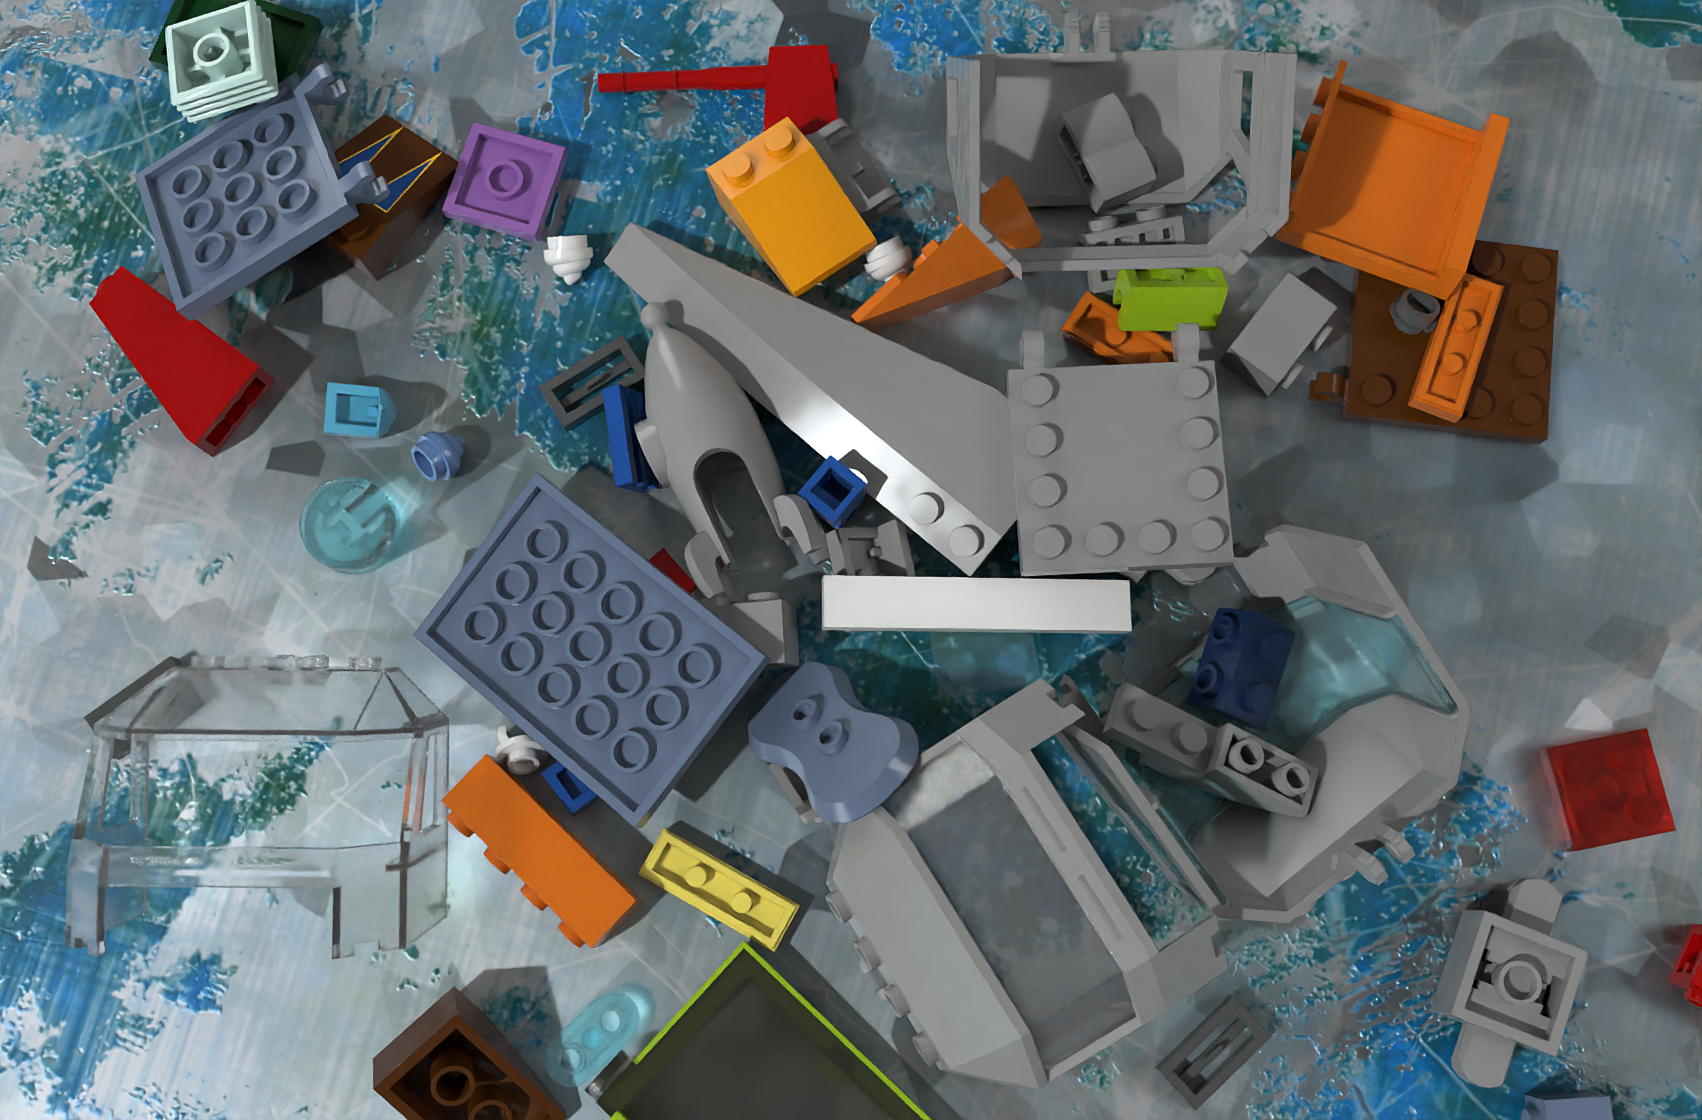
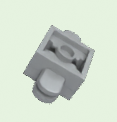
(1529, 986)

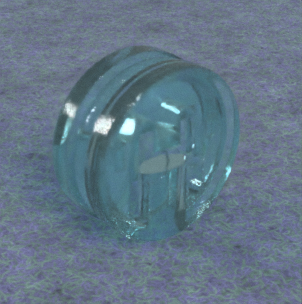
(350, 526)

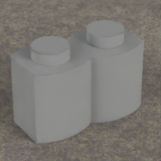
(1106, 152)

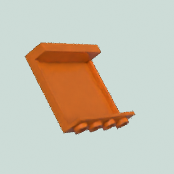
(1390, 187)

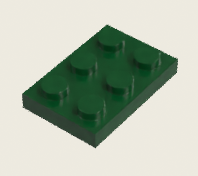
(292, 33)

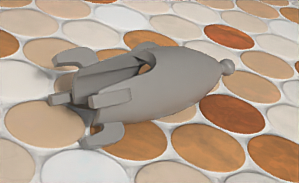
(694, 435)

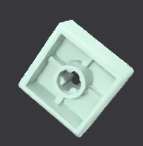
(221, 61)

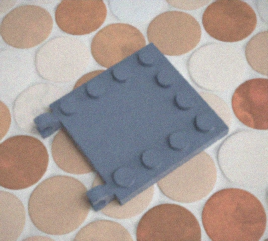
(252, 193)

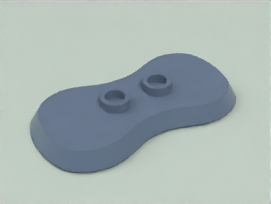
(833, 742)

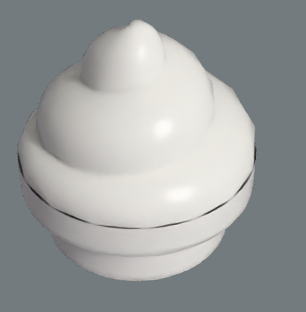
(568, 256)
(888, 259)

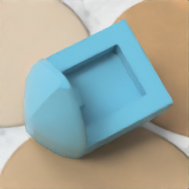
(358, 411)

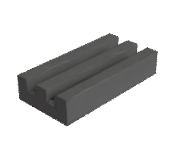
(584, 368)
(1228, 1067)

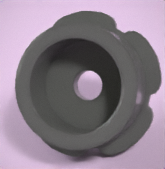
(1415, 312)

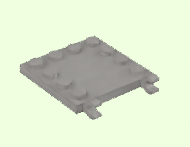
(1118, 463)

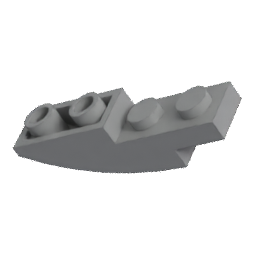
(1208, 757)

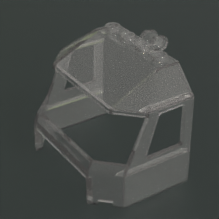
(379, 890)

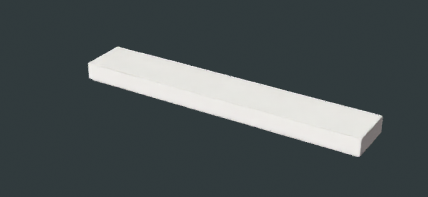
(975, 604)

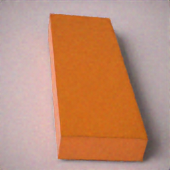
(1096, 331)
(1455, 348)

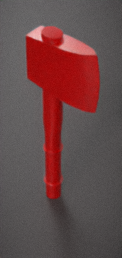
(796, 83)

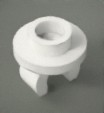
(519, 753)

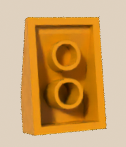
(790, 207)

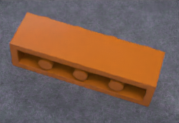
(541, 852)

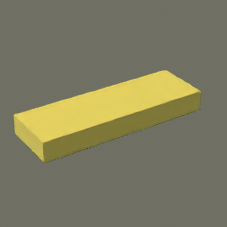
(719, 889)

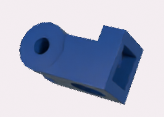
(834, 493)

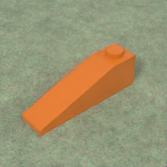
(957, 266)

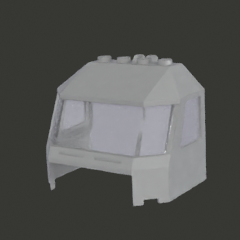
(1000, 912)

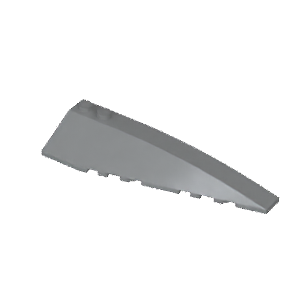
(903, 423)

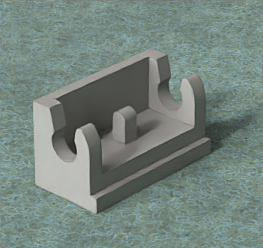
(855, 171)

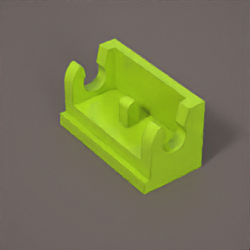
(1169, 297)

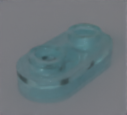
(591, 1039)

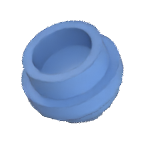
(438, 455)

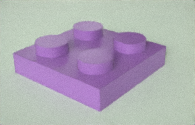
(505, 182)

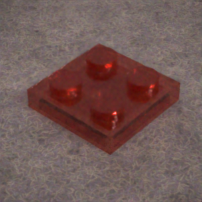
(1607, 790)

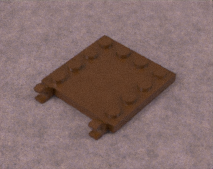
(1514, 371)

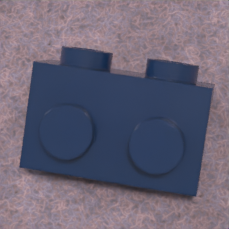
(1241, 666)

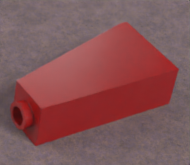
(187, 366)

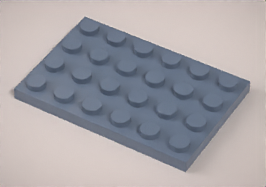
(591, 649)

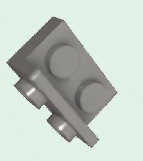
(1150, 227)

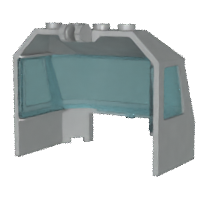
(1354, 701)

